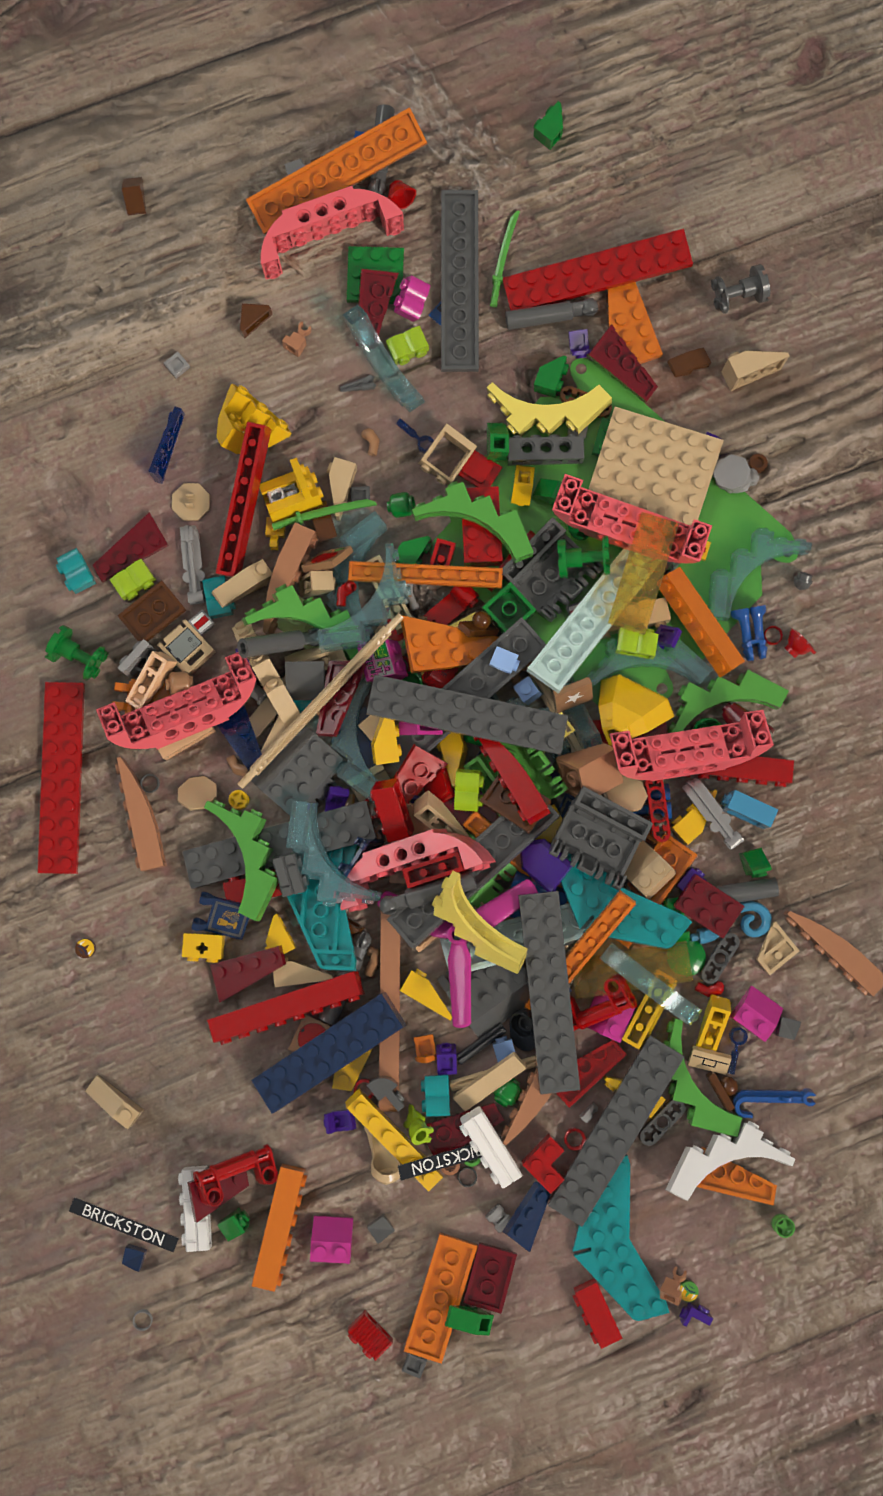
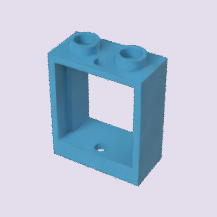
(748, 809)

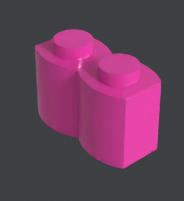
(411, 298)

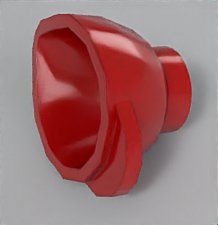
(401, 194)
(798, 644)

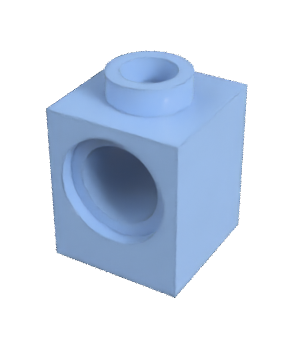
(504, 660)

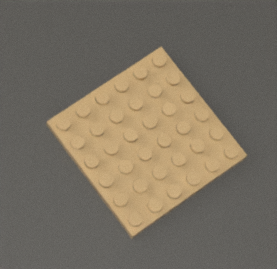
(655, 465)

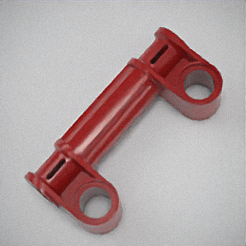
(619, 1000)
(232, 1167)

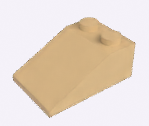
(751, 366)
(648, 871)

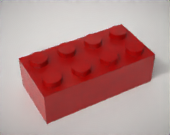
(479, 544)

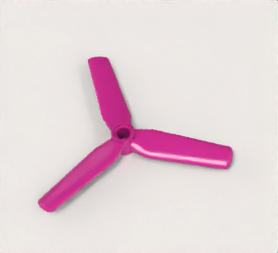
(459, 956)

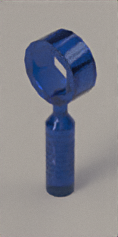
(411, 432)
(734, 1053)

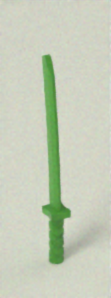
(498, 278)
(299, 518)

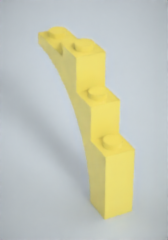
(524, 415)
(469, 925)

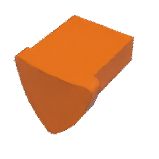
(425, 1048)

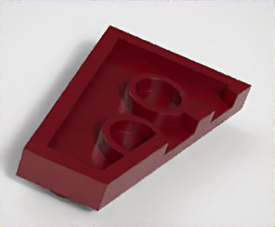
(230, 1188)

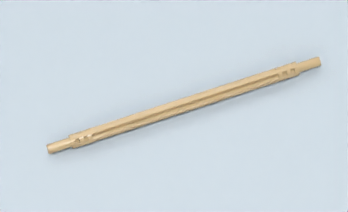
(323, 697)

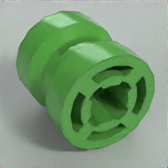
(786, 1228)

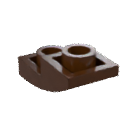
(689, 361)
(324, 525)

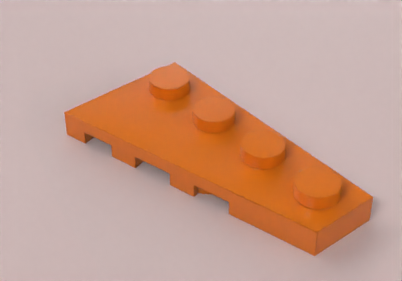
(739, 1182)

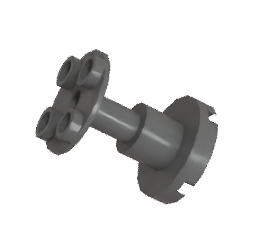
(755, 285)

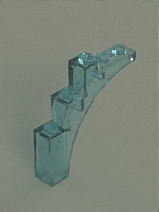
(361, 540)
(763, 549)
(352, 632)
(678, 659)
(346, 744)
(305, 839)

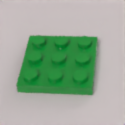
(373, 258)

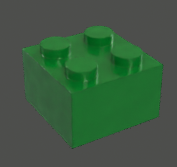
(508, 608)

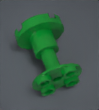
(576, 557)
(63, 646)

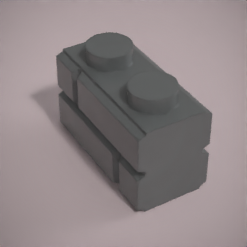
(288, 872)

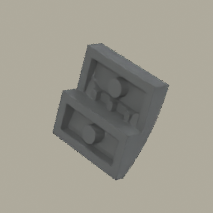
(304, 679)

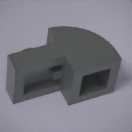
(384, 1086)

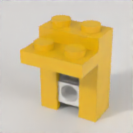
(282, 493)

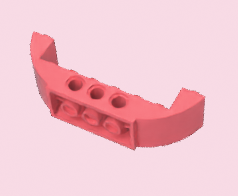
(324, 217)
(618, 520)
(182, 712)
(692, 750)
(412, 851)

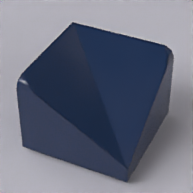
(134, 1257)

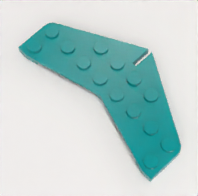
(644, 924)
(326, 926)
(612, 1255)

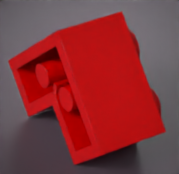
(540, 1162)

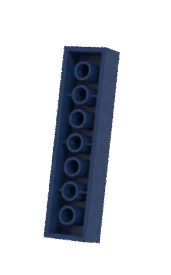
(328, 1052)

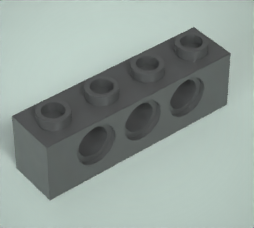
(554, 456)

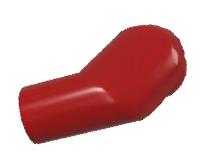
(344, 591)
(715, 989)

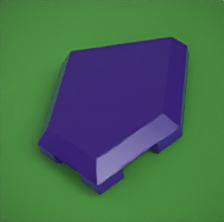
(542, 866)

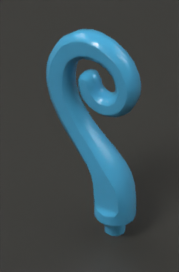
(704, 935)

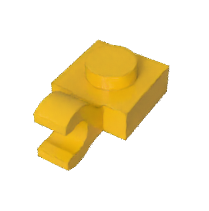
(274, 534)

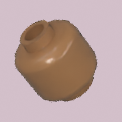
(178, 682)

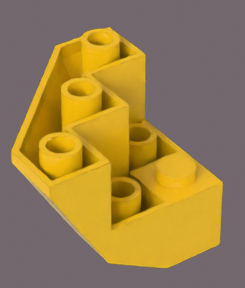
(243, 408)
(630, 707)

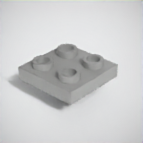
(130, 664)

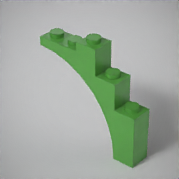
(457, 503)
(289, 606)
(750, 688)
(259, 883)
(683, 1089)

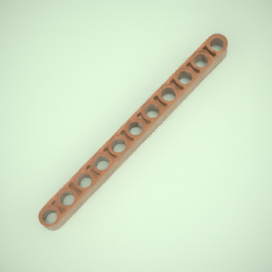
(391, 985)

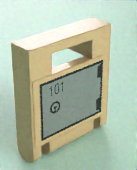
(185, 643)

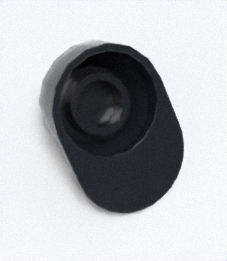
(522, 1030)

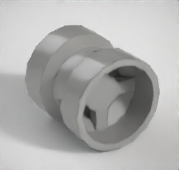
(498, 1217)

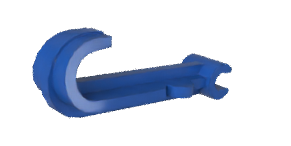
(771, 1096)

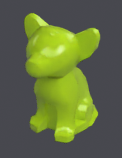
(418, 1129)

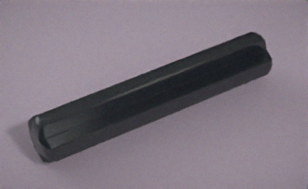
(481, 1043)

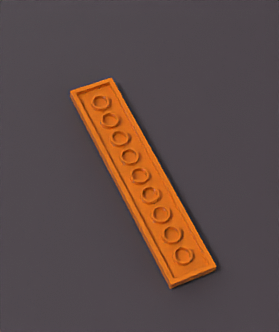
(340, 167)

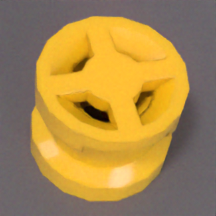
(240, 797)

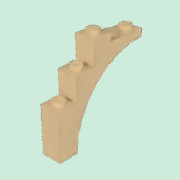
(269, 678)

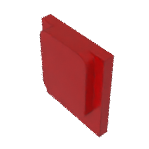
(480, 470)
(441, 786)

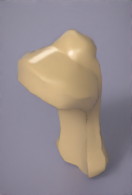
(383, 1165)

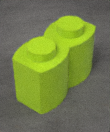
(407, 345)
(132, 580)
(637, 644)
(468, 790)

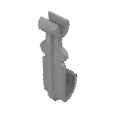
(192, 563)
(712, 812)

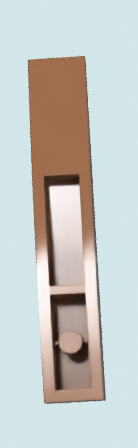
(289, 565)
(141, 820)
(840, 954)
(530, 1104)

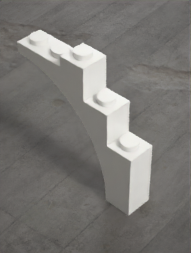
(696, 1166)

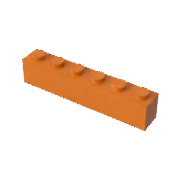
(700, 622)
(278, 1227)

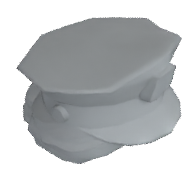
(734, 474)

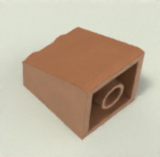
(590, 768)

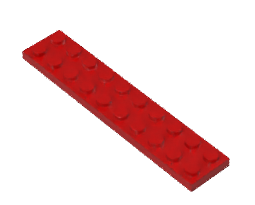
(598, 271)
(61, 778)

